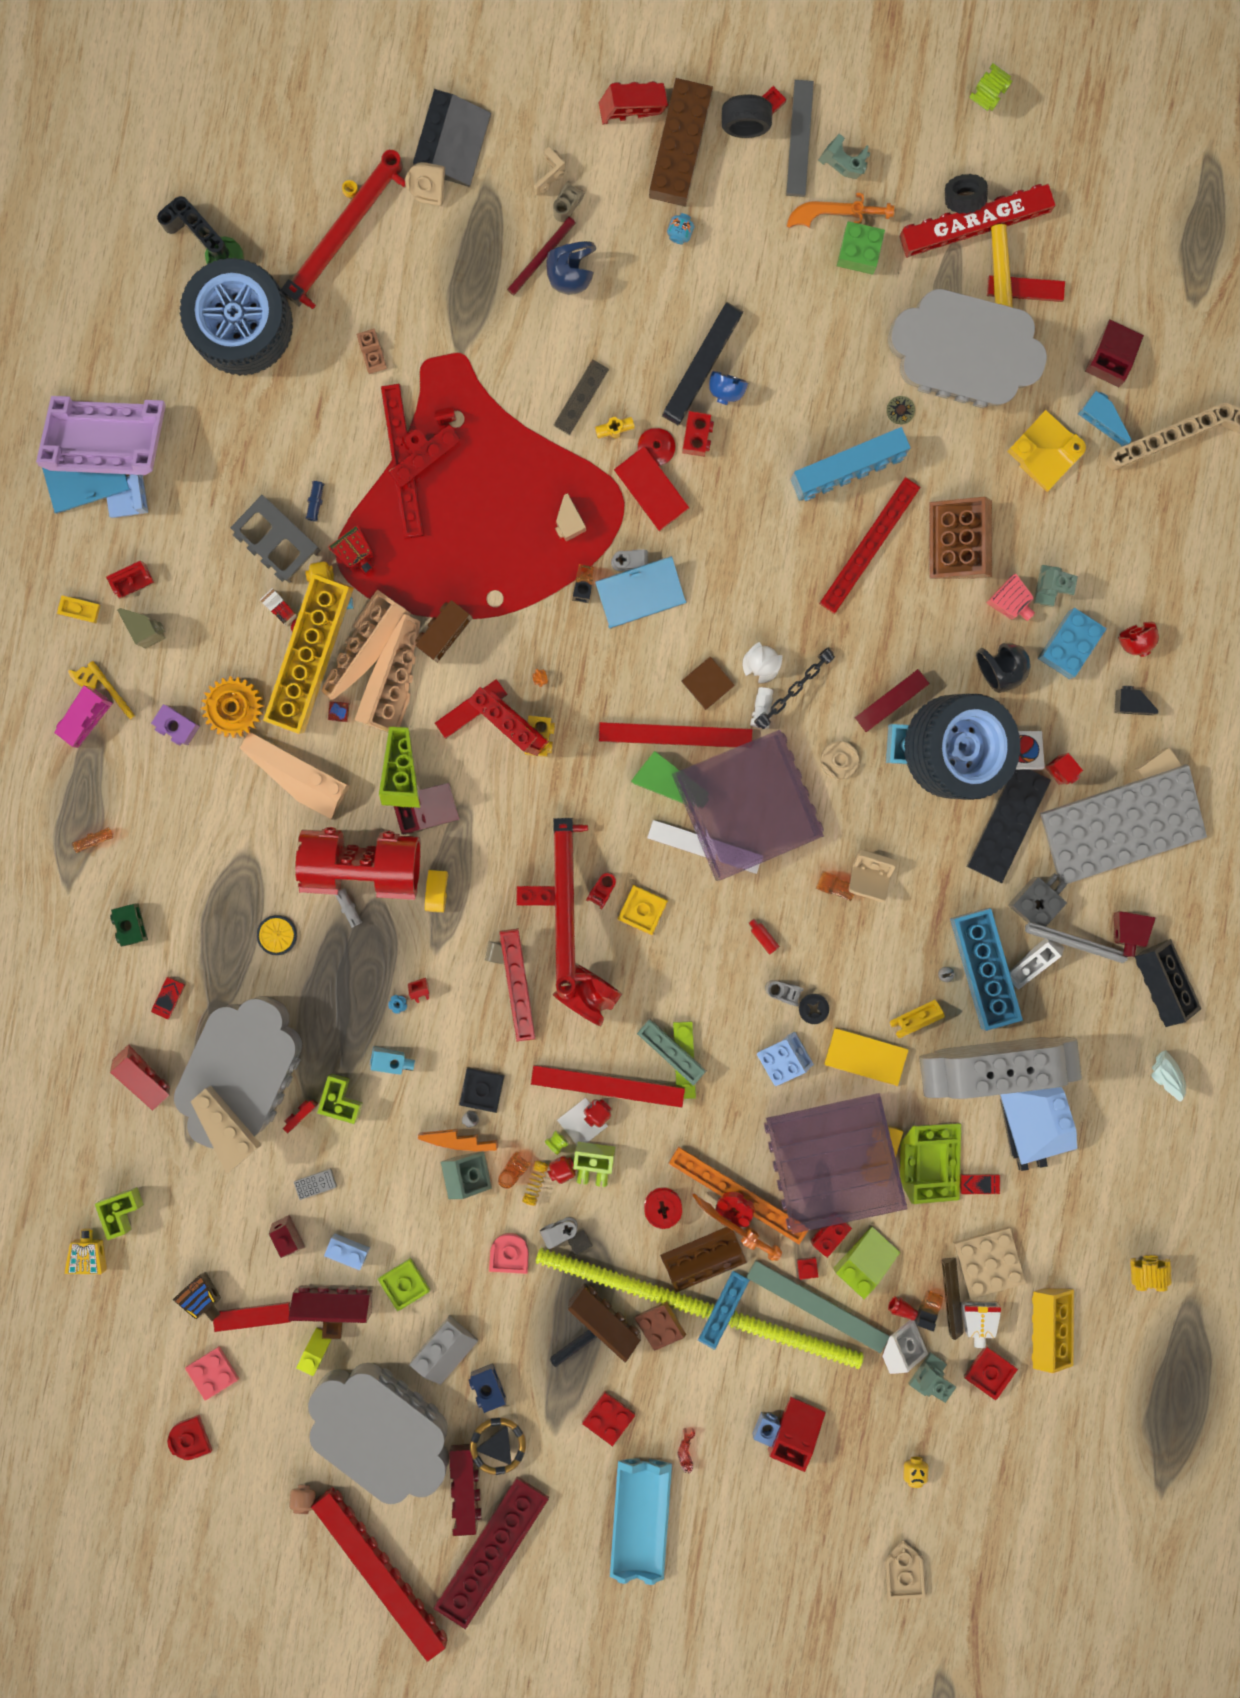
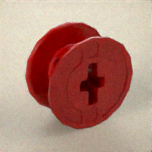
(673, 1211)

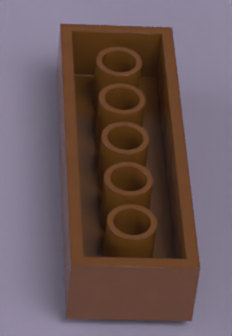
(680, 142)

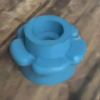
(401, 1000)

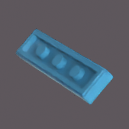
(723, 1310)

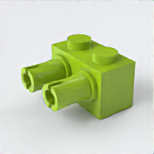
(596, 1159)

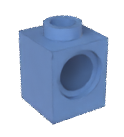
(766, 1437)

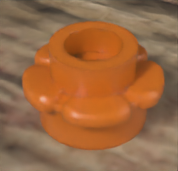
(540, 677)

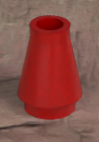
(901, 1308)

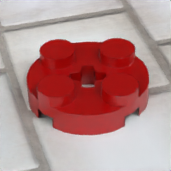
(734, 1199)

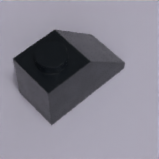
(1133, 702)

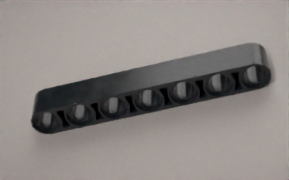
(702, 363)

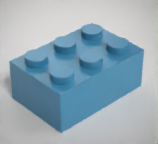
(1072, 643)

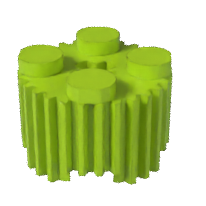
(990, 88)

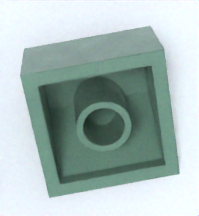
(466, 1175)

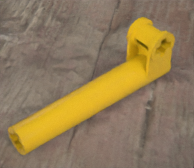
(1001, 265)

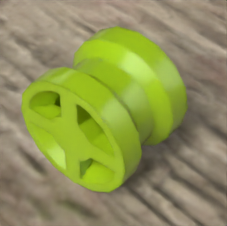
(556, 1142)

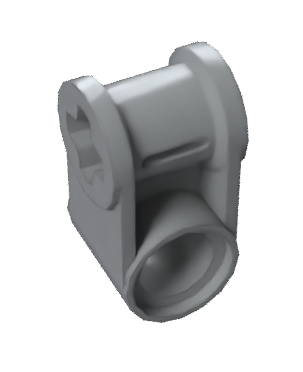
(632, 559)
(787, 992)
(556, 1233)

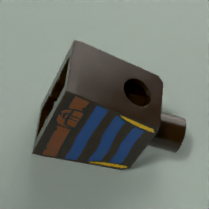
(199, 1298)

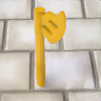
(98, 675)

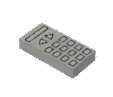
(315, 1184)

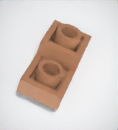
(371, 351)

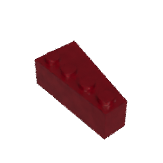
(464, 1490)

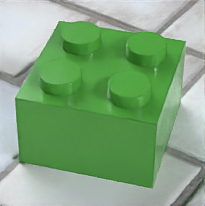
(860, 248)

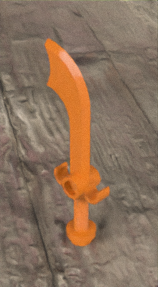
(808, 211)
(750, 1236)

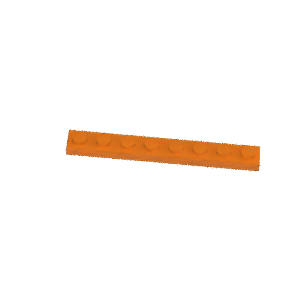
(721, 1184)

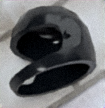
(1006, 669)

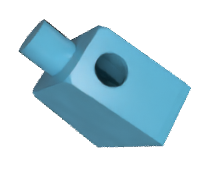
(382, 1057)

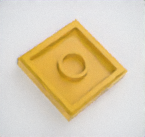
(642, 910)

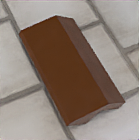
(703, 1258)

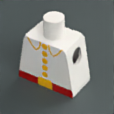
(981, 1321)

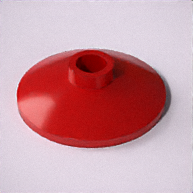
(667, 444)

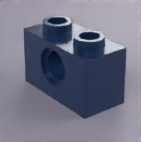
(487, 1376)

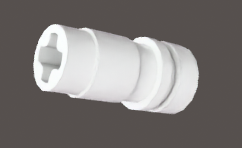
(762, 704)

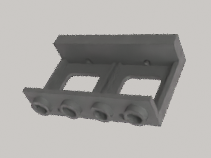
(281, 529)

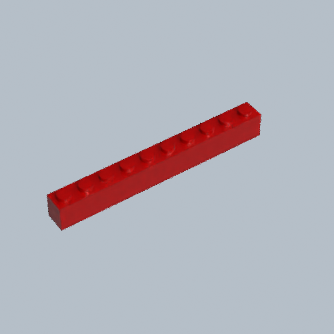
(380, 1574)

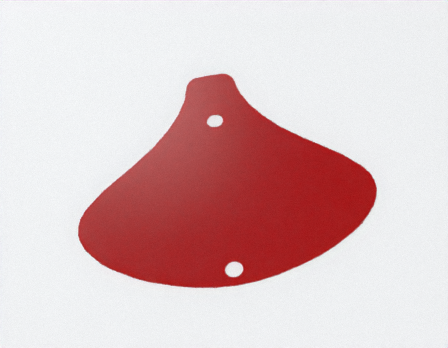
(482, 509)

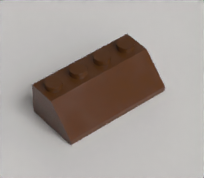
(604, 1322)

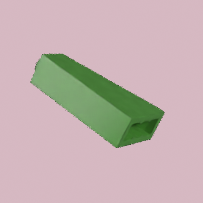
(658, 778)

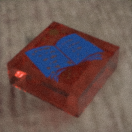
(338, 711)

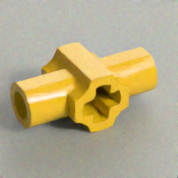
(606, 429)

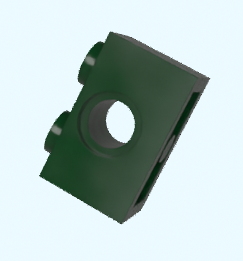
(136, 933)

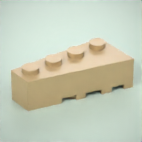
(224, 1129)

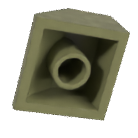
(142, 628)

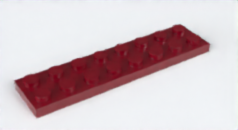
(491, 1552)

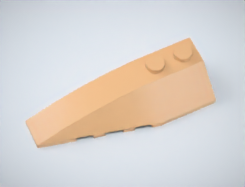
(366, 644)
(388, 686)
(296, 776)

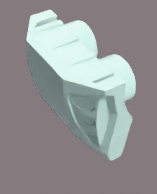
(1169, 1074)

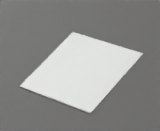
(576, 1127)

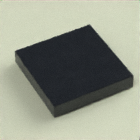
(481, 1090)

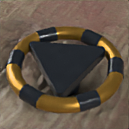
(497, 1446)

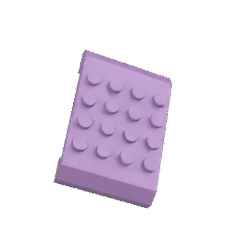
(100, 436)

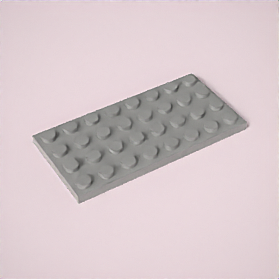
(1124, 824)

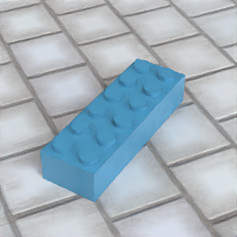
(850, 464)
(986, 969)

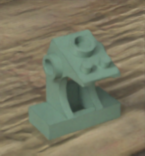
(846, 165)
(1051, 582)
(930, 1379)

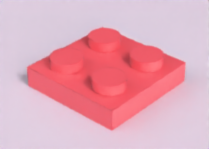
(212, 1373)

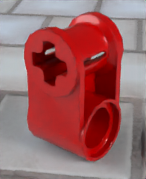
(601, 891)

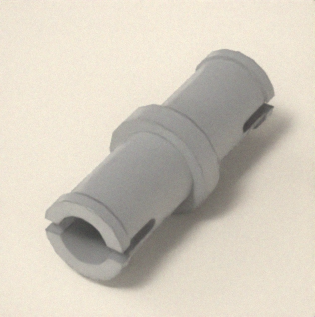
(348, 908)

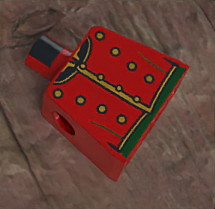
(353, 550)

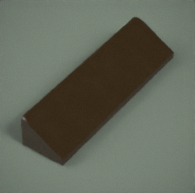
(952, 1297)

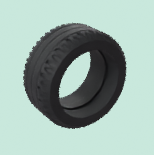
(746, 116)

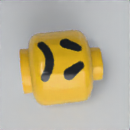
(915, 1472)

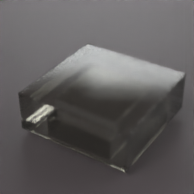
(580, 1242)

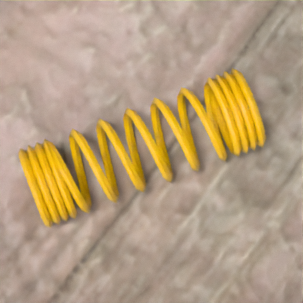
(530, 1199)

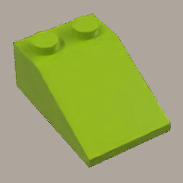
(866, 1262)

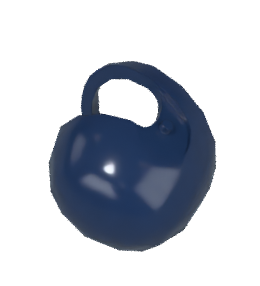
(564, 267)

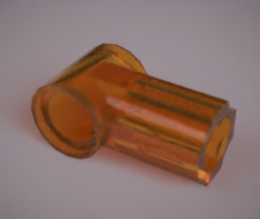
(833, 885)

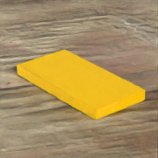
(866, 1056)

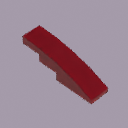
(892, 700)

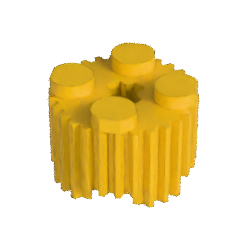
(1151, 1273)

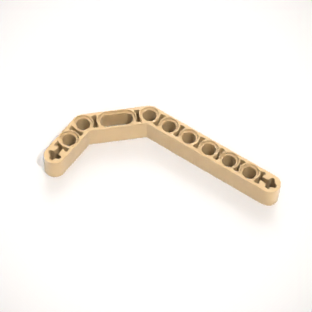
(1179, 434)

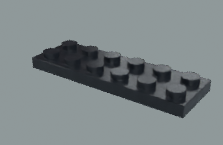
(1008, 824)

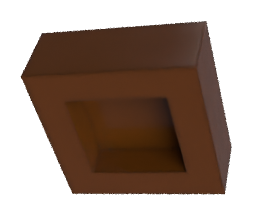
(332, 1330)

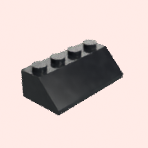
(1168, 983)

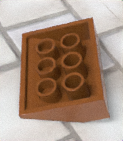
(960, 538)

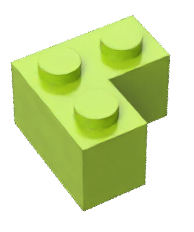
(334, 1102)
(113, 1212)

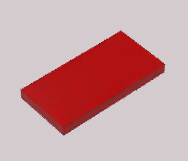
(651, 488)

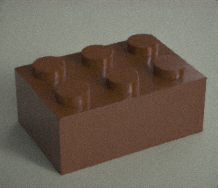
(443, 631)

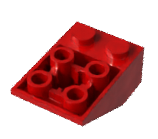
(797, 1434)

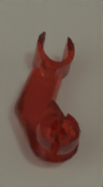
(683, 1453)

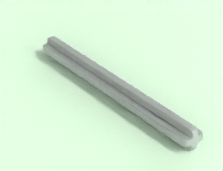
(1075, 942)

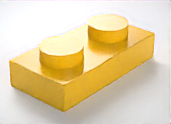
(78, 609)

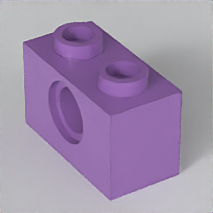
(186, 727)

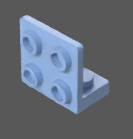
(131, 501)
(785, 1059)

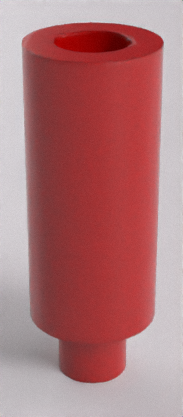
(763, 936)

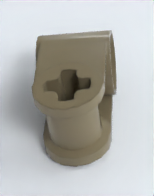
(568, 199)
(494, 953)

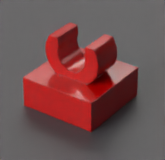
(418, 989)

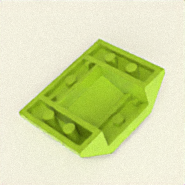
(931, 1163)

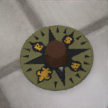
(900, 410)

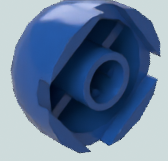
(727, 387)

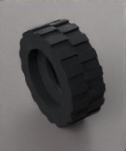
(966, 183)

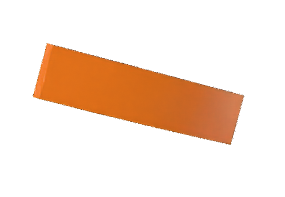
(451, 1140)

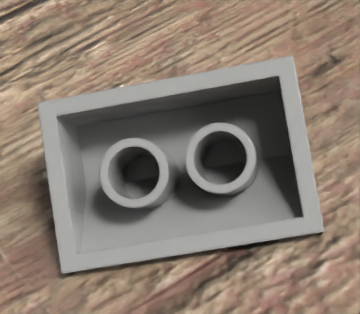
(443, 1351)

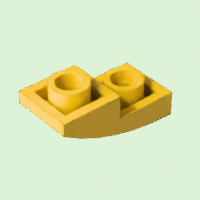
(436, 891)

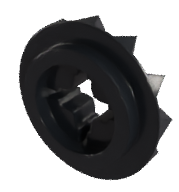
(813, 1018)

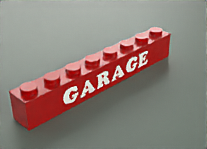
(959, 226)

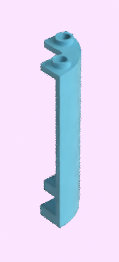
(640, 1520)

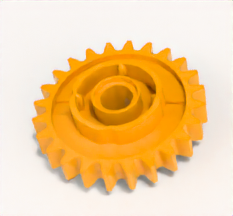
(218, 707)

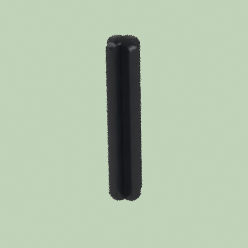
(572, 1348)

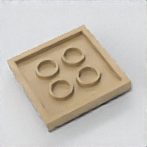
(989, 1263)

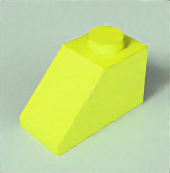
(313, 1353)

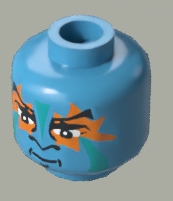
(680, 228)

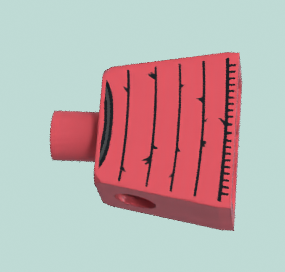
(1012, 599)

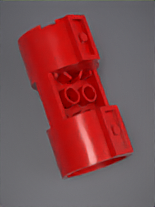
(325, 861)

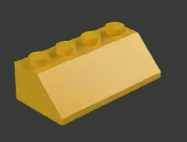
(1053, 1329)

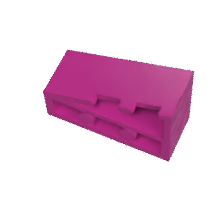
(82, 716)

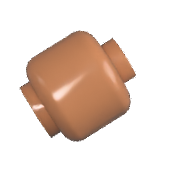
(302, 1499)

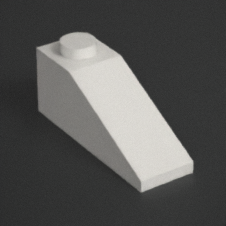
(1035, 962)

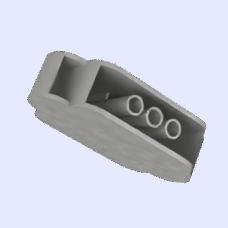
(967, 348)
(246, 1059)
(1000, 1068)
(379, 1433)

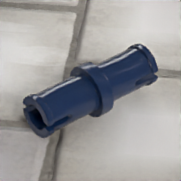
(315, 501)

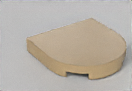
(426, 183)

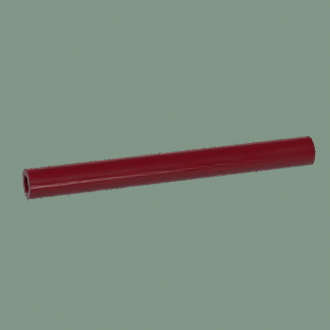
(541, 256)

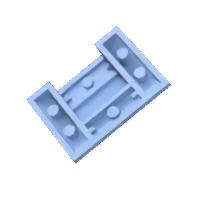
(1040, 1123)

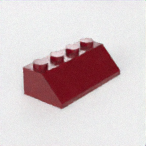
(331, 1304)

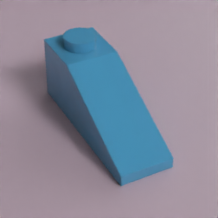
(1103, 415)

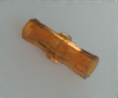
(82, 844)

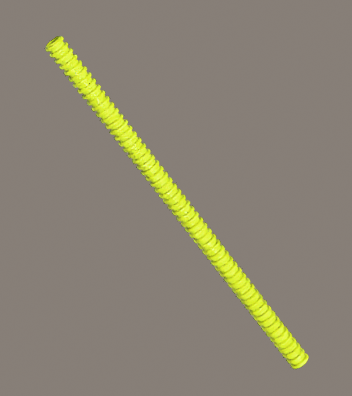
(700, 1308)

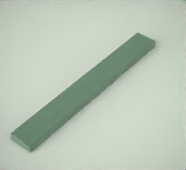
(818, 1306)

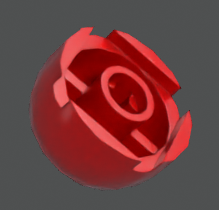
(1139, 640)

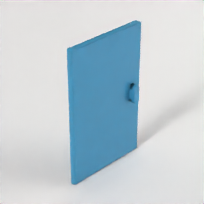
(78, 488)
(640, 592)

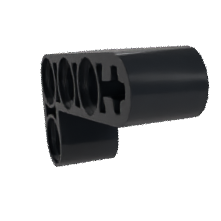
(180, 218)

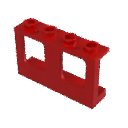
(508, 721)

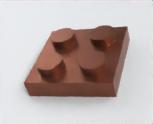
(660, 1326)

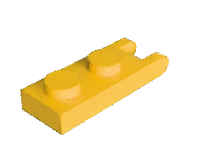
(917, 1018)

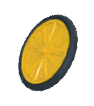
(276, 935)

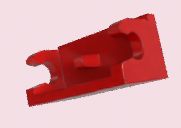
(130, 579)

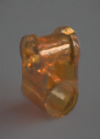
(513, 1169)

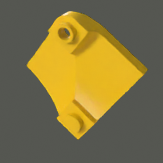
(1047, 450)

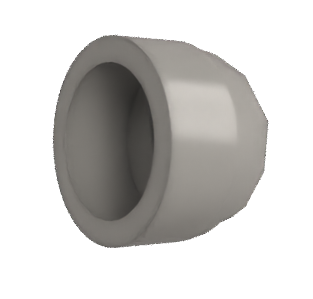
(945, 970)
(470, 1115)

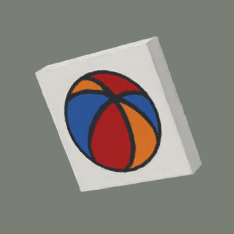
(1031, 750)

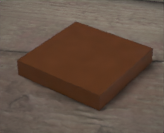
(707, 683)

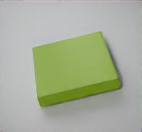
(404, 1284)

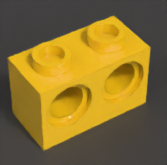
(550, 727)

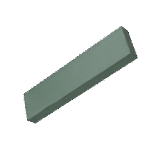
(671, 1052)

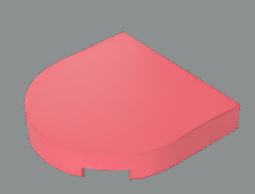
(509, 1254)

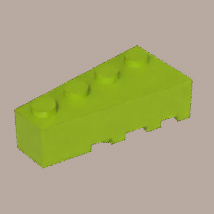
(398, 776)

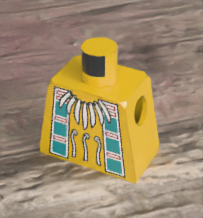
(86, 1255)

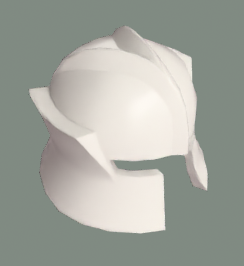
(762, 662)

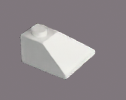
(904, 1349)

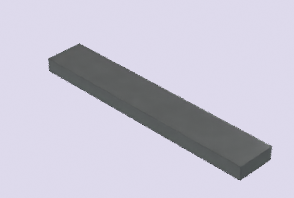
(799, 138)

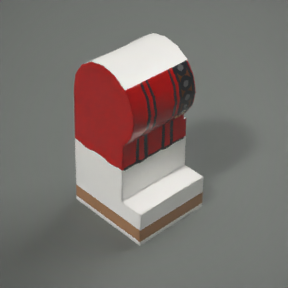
(278, 607)

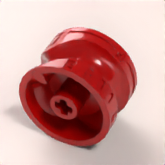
(591, 997)

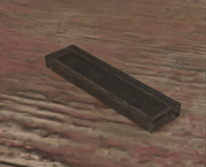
(581, 397)

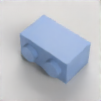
(347, 1251)

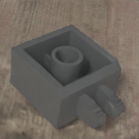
(1049, 899)

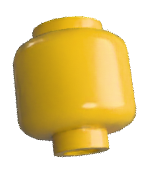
(320, 568)

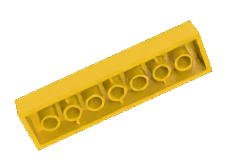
(308, 653)

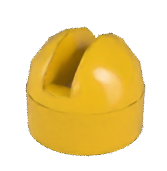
(350, 186)

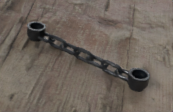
(763, 719)

